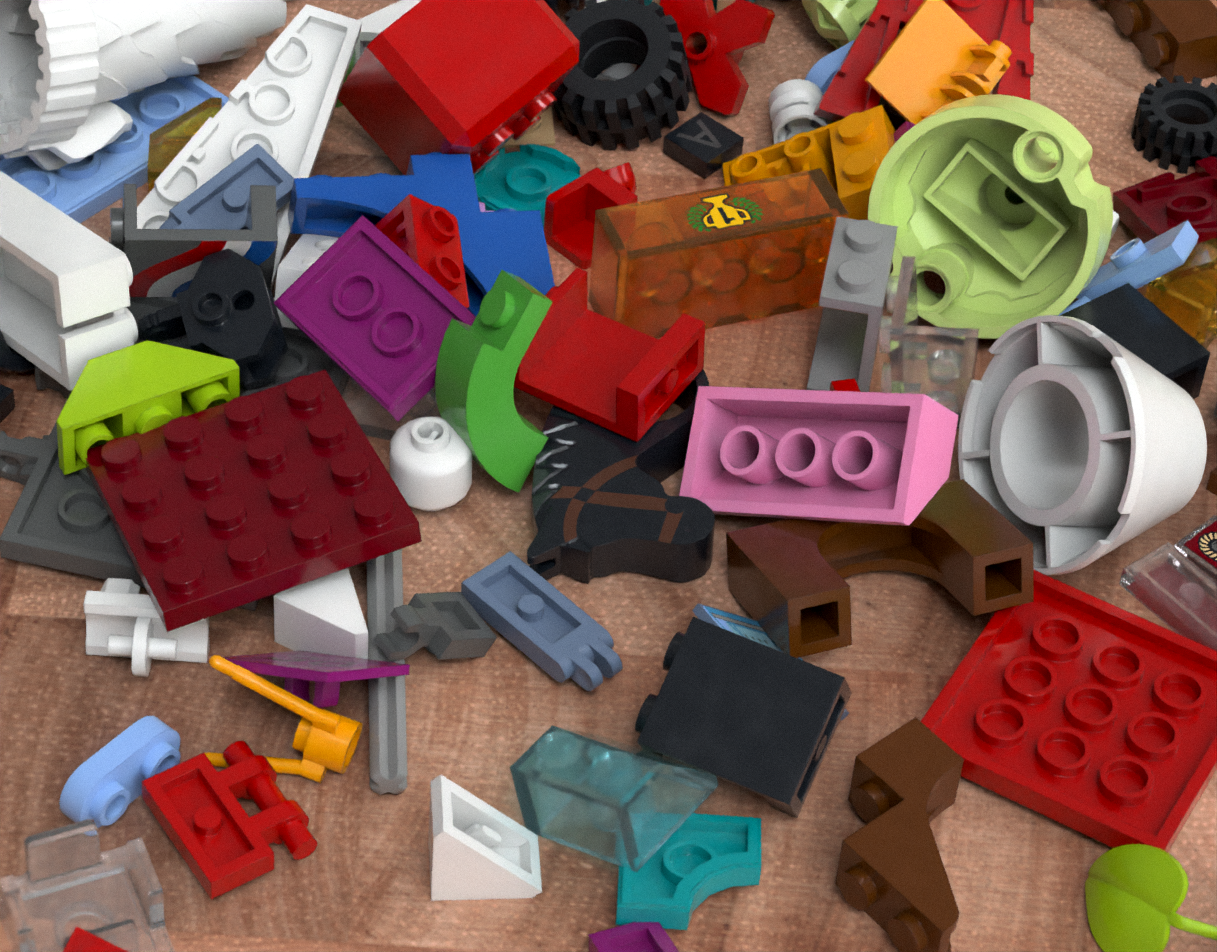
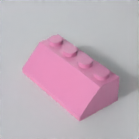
(817, 453)

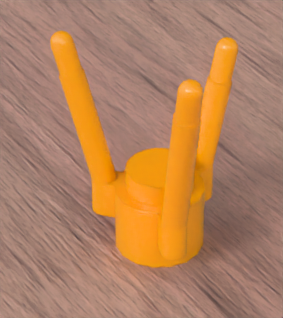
(322, 735)

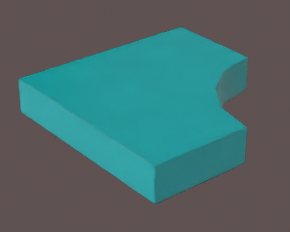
(695, 862)

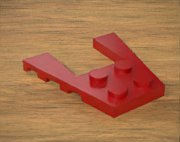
(991, 19)

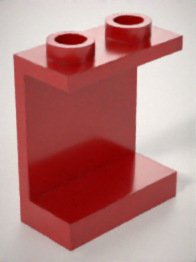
(606, 367)

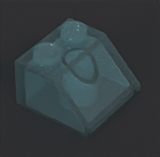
(605, 795)

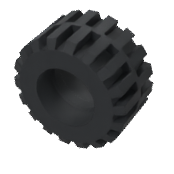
(633, 105)

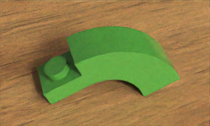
(478, 378)

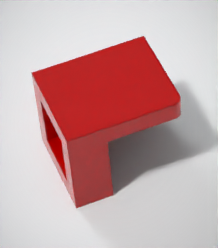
(571, 214)

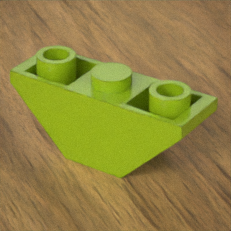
(138, 392)

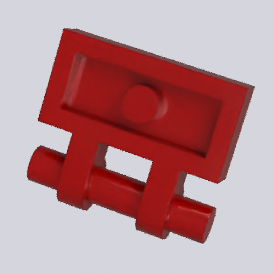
(212, 828)

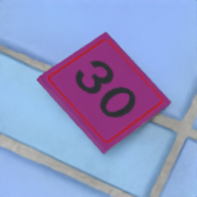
(324, 669)

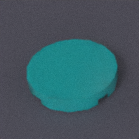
(524, 178)

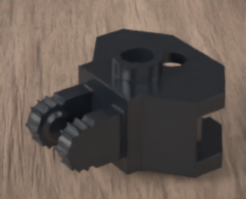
(226, 316)

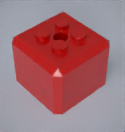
(460, 77)

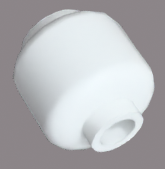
(430, 464)

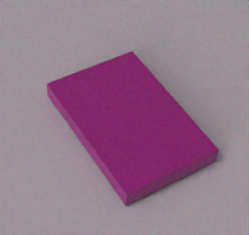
(374, 315)

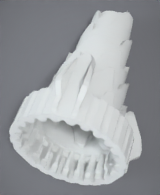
(77, 55)

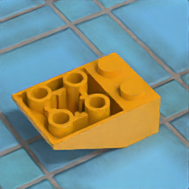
(844, 150)

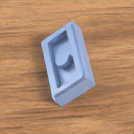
(1143, 262)

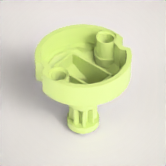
(994, 212)

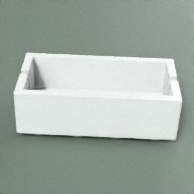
(59, 287)

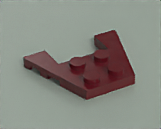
(1164, 203)

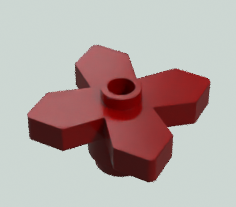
(716, 46)

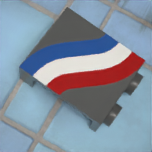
(169, 258)

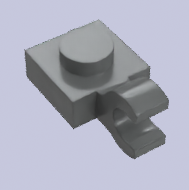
(441, 624)

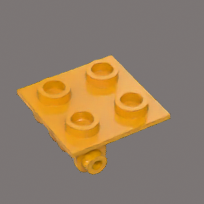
(936, 63)

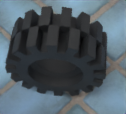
(1176, 123)

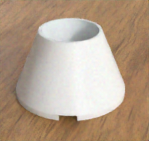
(1078, 441)

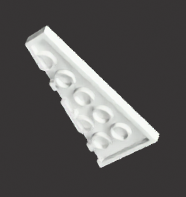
(279, 107)

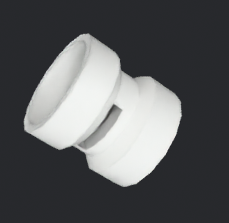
(793, 108)

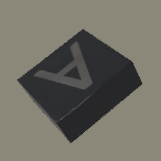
(703, 144)

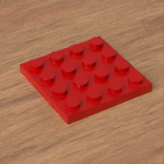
(1085, 716)

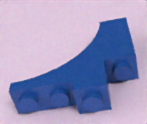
(489, 240)

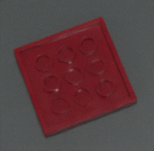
(250, 499)

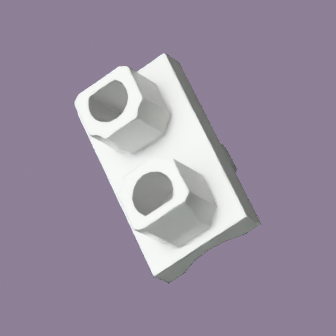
(128, 625)

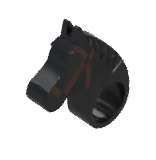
(604, 501)

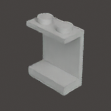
(857, 283)

